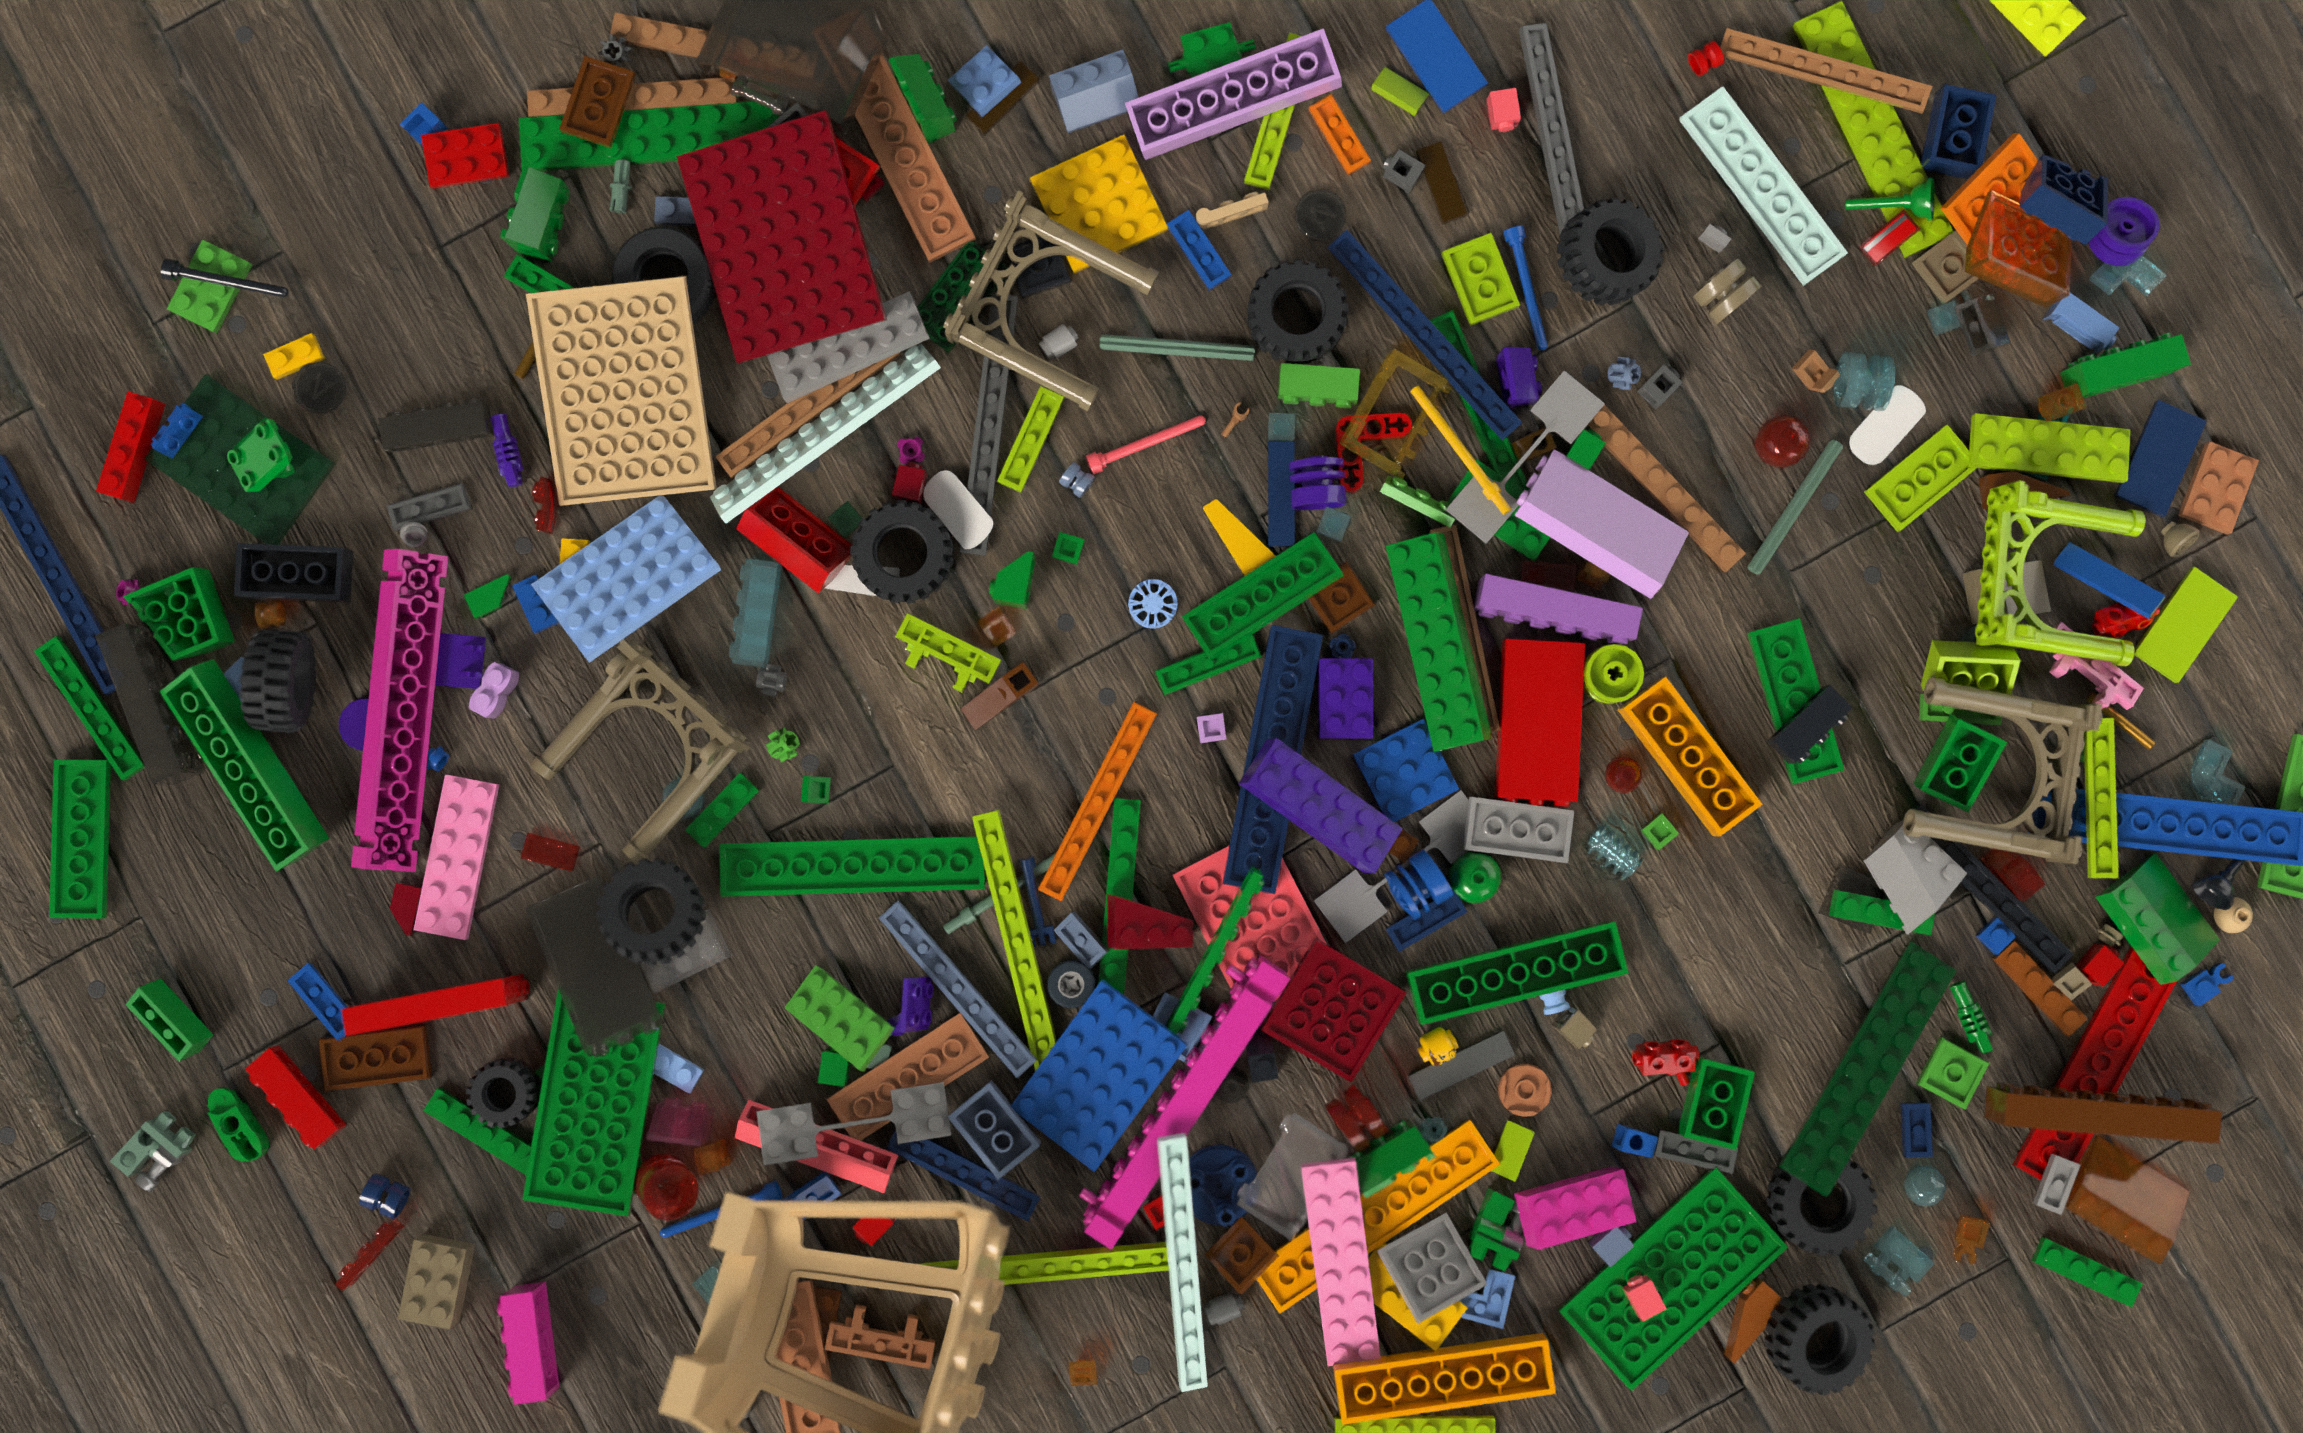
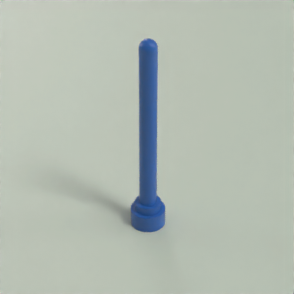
(1515, 237)
(770, 1192)

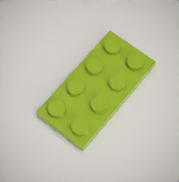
(1921, 478)

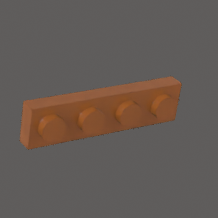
(2040, 988)

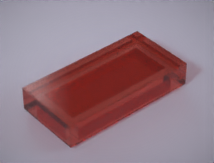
(550, 852)

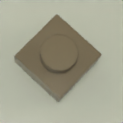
(2071, 981)

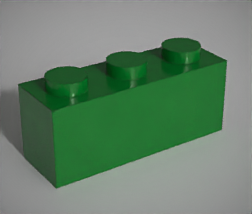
(169, 1019)

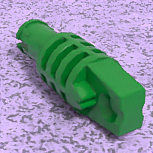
(1971, 1017)

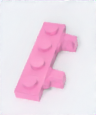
(2110, 681)

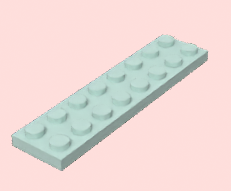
(1763, 186)

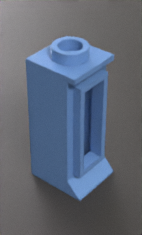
(2083, 323)

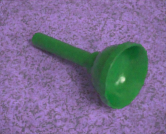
(1919, 201)

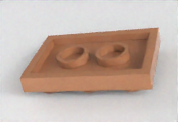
(2218, 487)

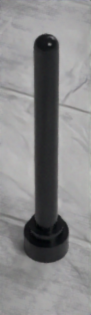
(173, 270)

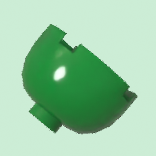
(1474, 877)

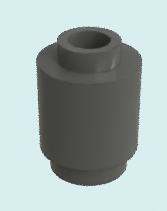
(1224, 1308)

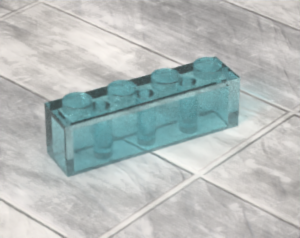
(756, 613)

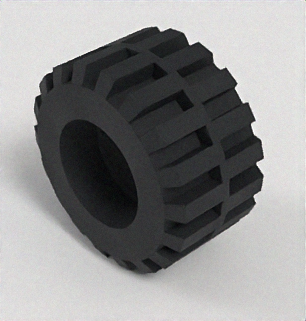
(482, 1097)

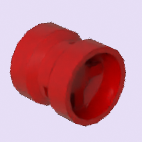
(1706, 58)

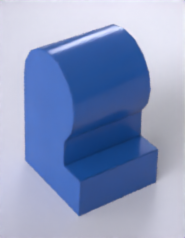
(1634, 1141)

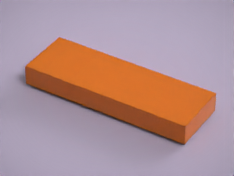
(1339, 134)

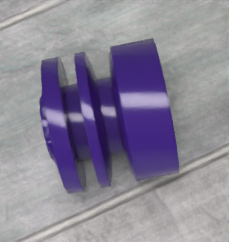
(1317, 480)

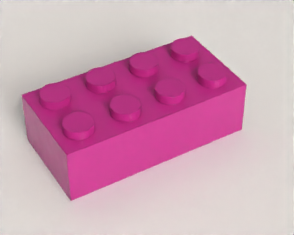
(1575, 1207)
(528, 1343)

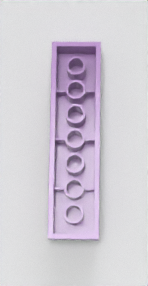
(1234, 94)

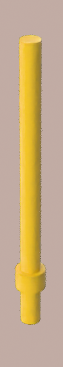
(1490, 489)

